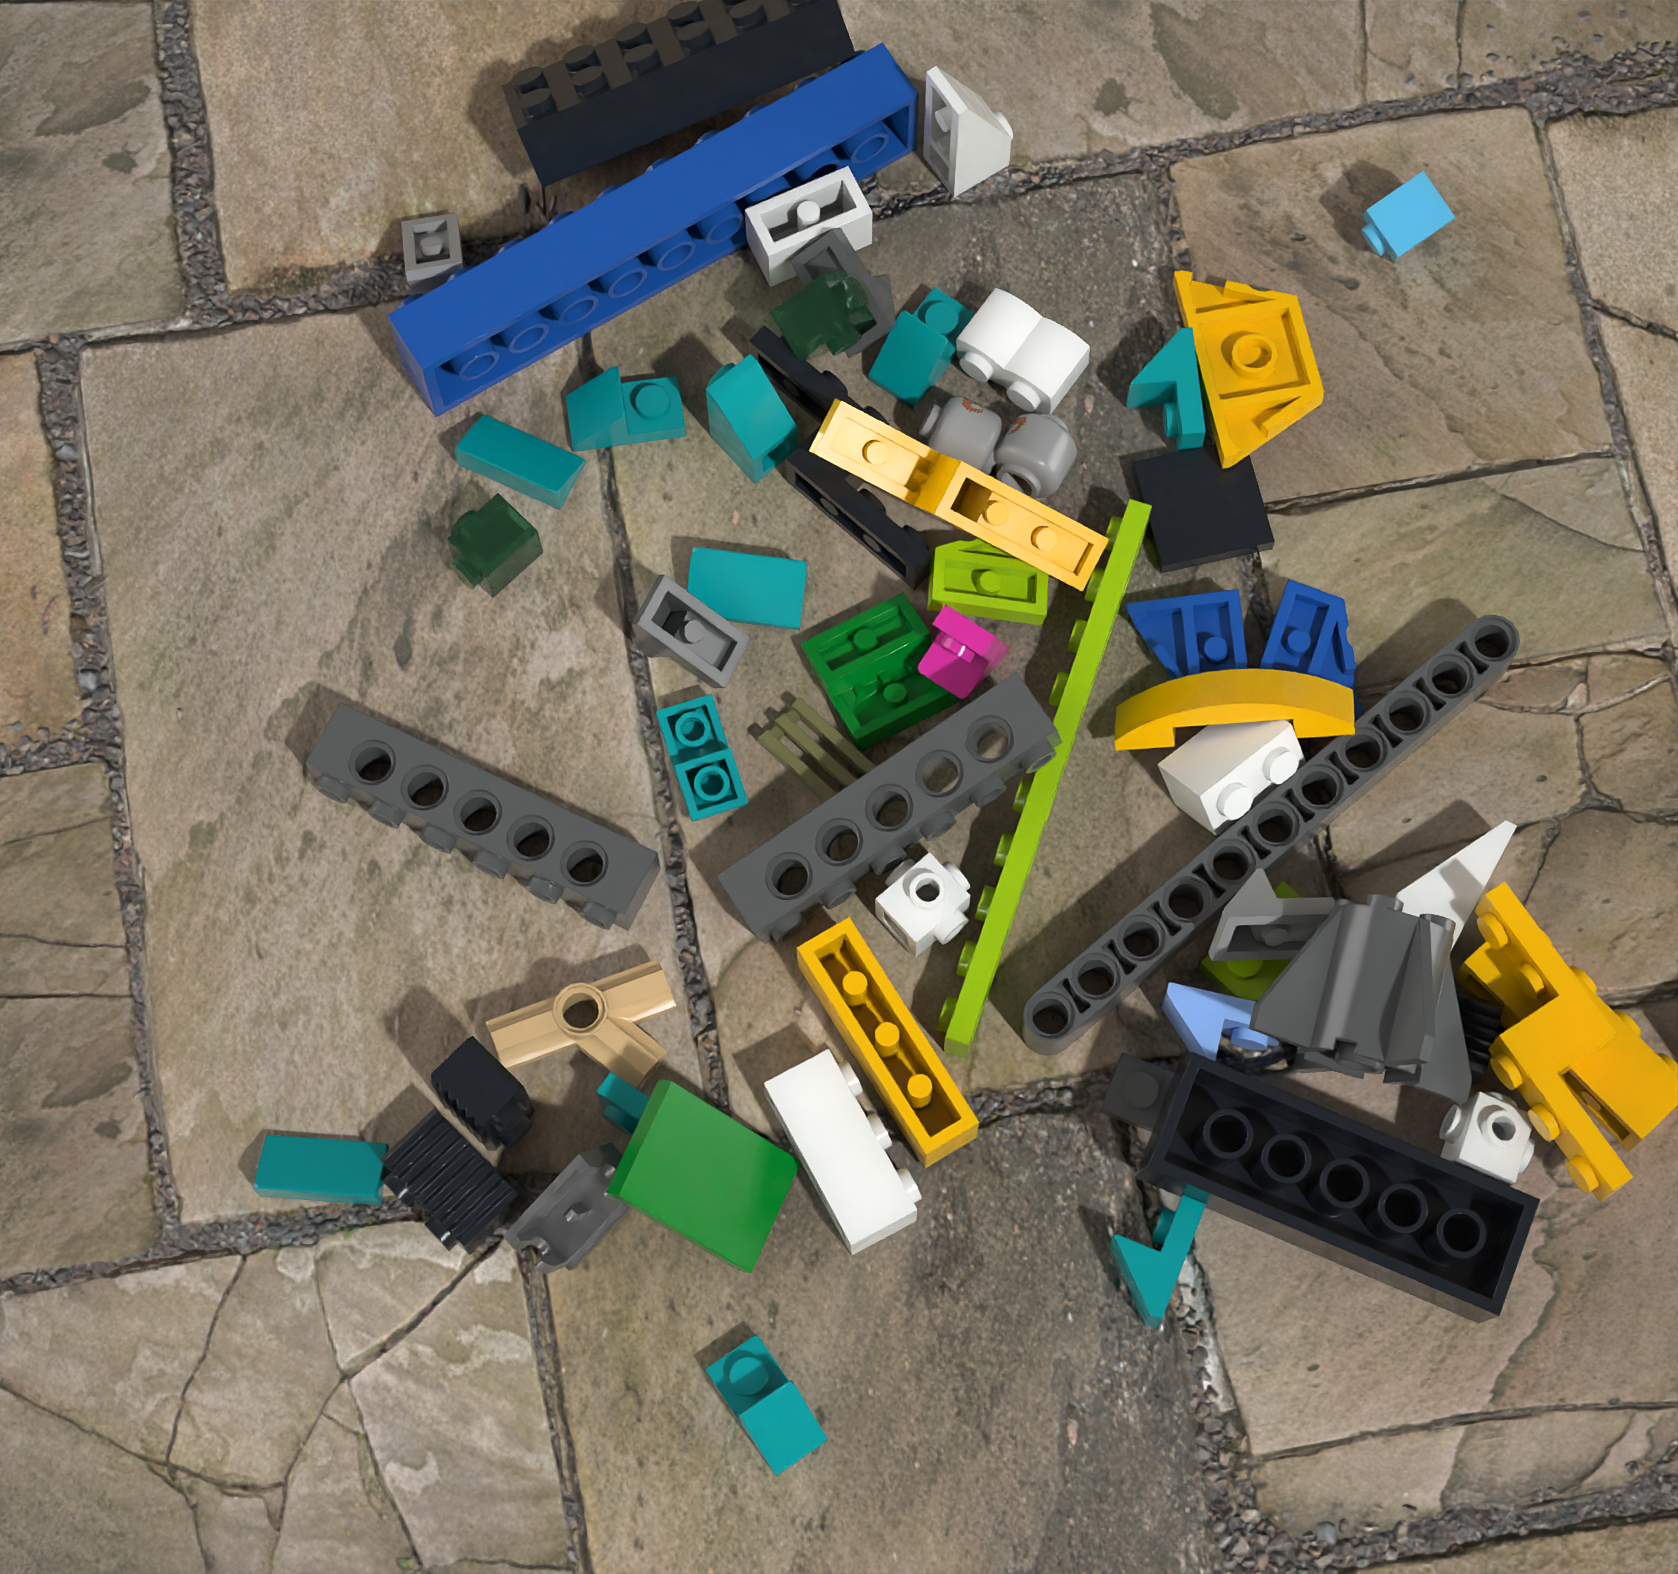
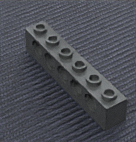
(358, 740)
(904, 777)

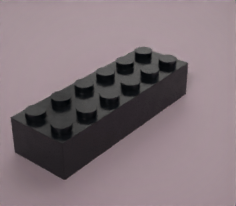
(668, 77)
(1338, 1188)

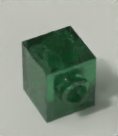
(824, 316)
(492, 546)

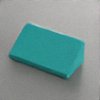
(519, 461)
(749, 587)
(321, 1170)

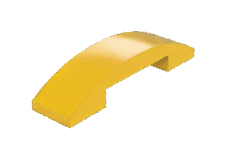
(1234, 696)

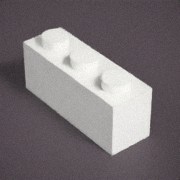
(843, 1150)

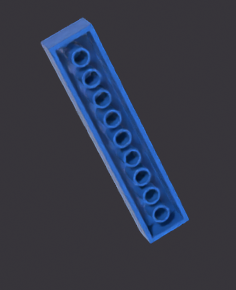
(650, 230)

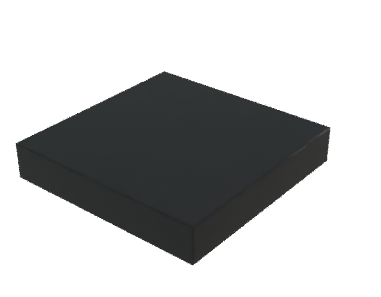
(1201, 509)

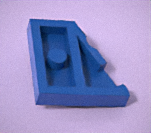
(1193, 632)
(1311, 638)

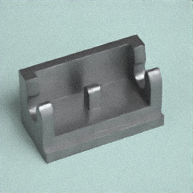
(572, 1212)

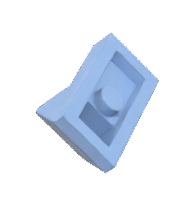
(1205, 1015)

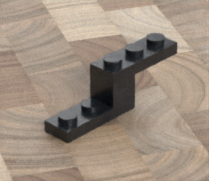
(828, 485)

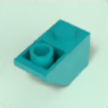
(749, 418)

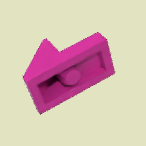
(961, 654)

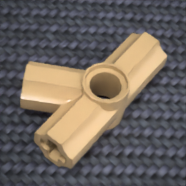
(610, 1041)

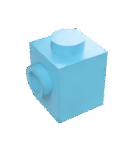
(1405, 218)

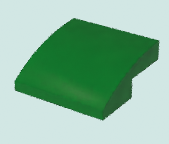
(873, 672)

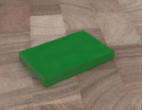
(704, 1176)

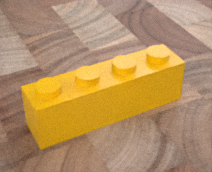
(887, 1042)
(1619, 1085)

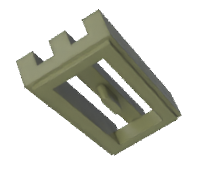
(787, 726)

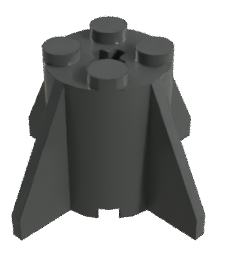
(1373, 999)

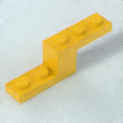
(958, 494)
(1550, 1043)

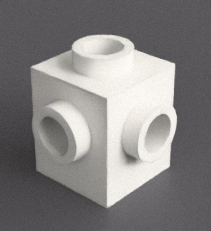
(905, 907)
(1488, 1136)

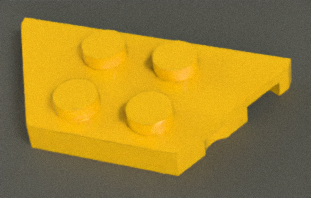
(1250, 361)

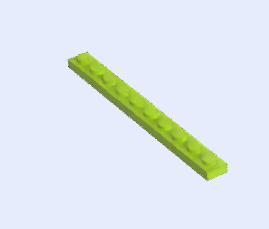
(1036, 796)

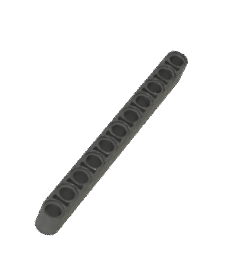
(1285, 807)

